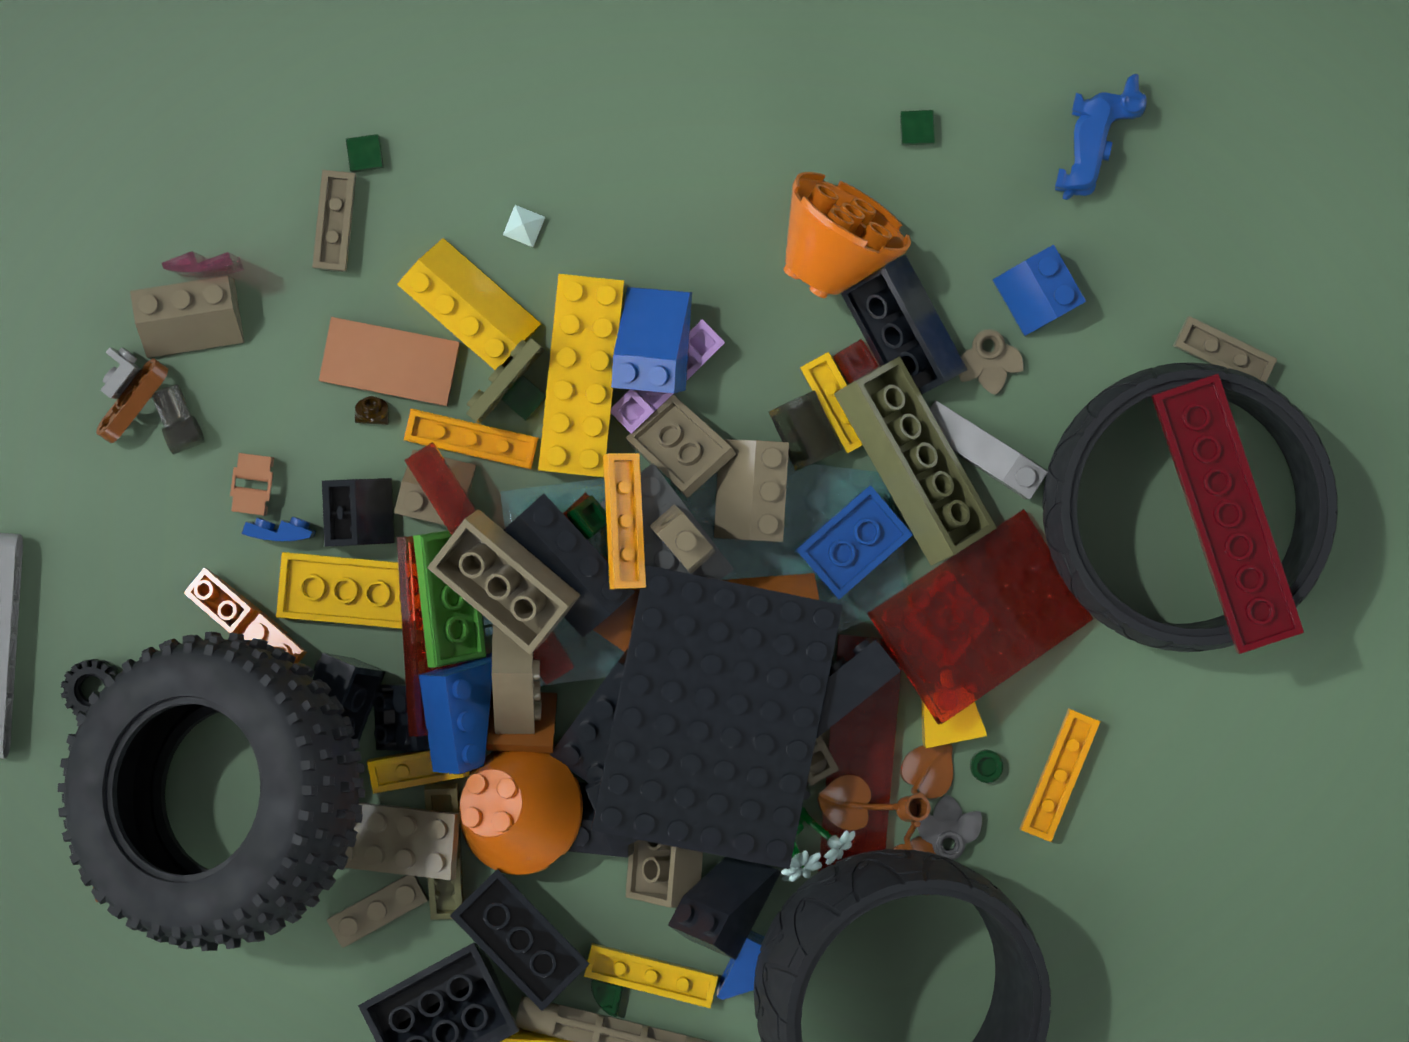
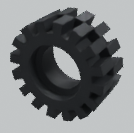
(75, 678)

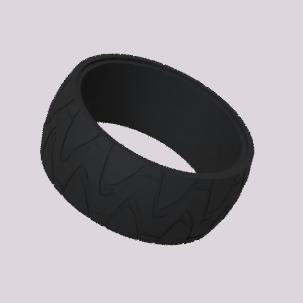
(1293, 433)
(870, 879)

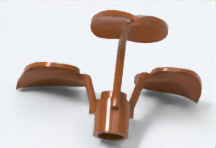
(927, 769)

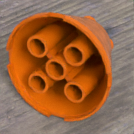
(838, 235)
(520, 811)

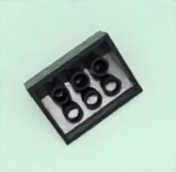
(444, 1003)

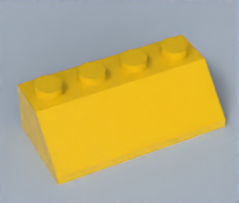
(468, 303)

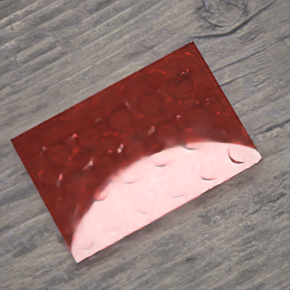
(979, 617)

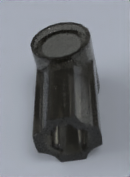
(180, 428)

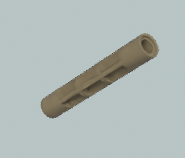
(587, 1026)

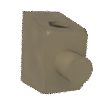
(683, 538)

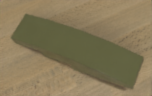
(445, 895)

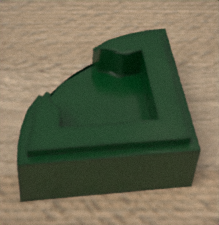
(607, 996)

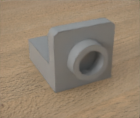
(119, 378)

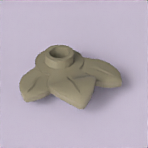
(991, 366)

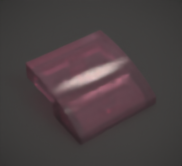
(197, 266)

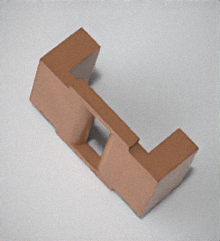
(249, 499)

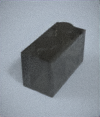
(806, 429)

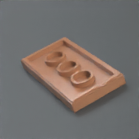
(389, 361)

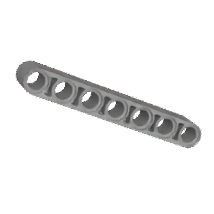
(10, 582)

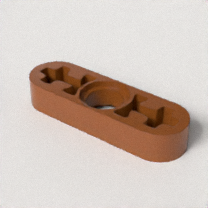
(132, 400)

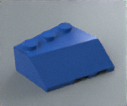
(458, 714)

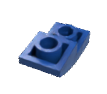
(288, 530)

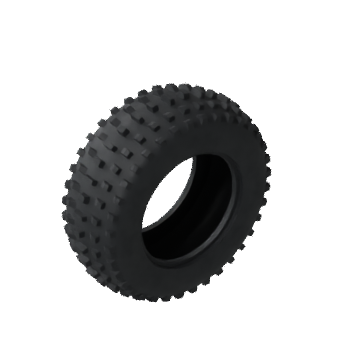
(120, 778)

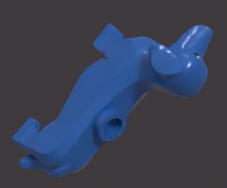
(1091, 135)

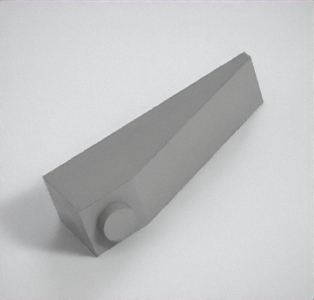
(988, 453)

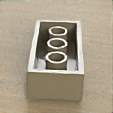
(503, 581)

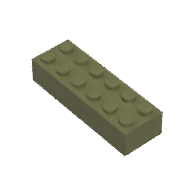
(915, 461)

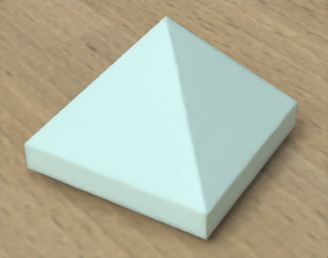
(524, 226)

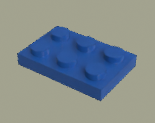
(853, 542)

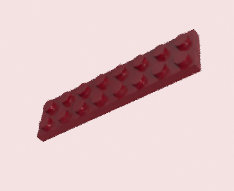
(1227, 514)

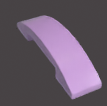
(639, 404)

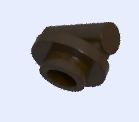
(371, 411)

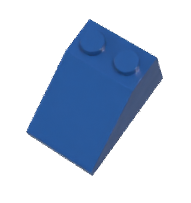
(653, 341)

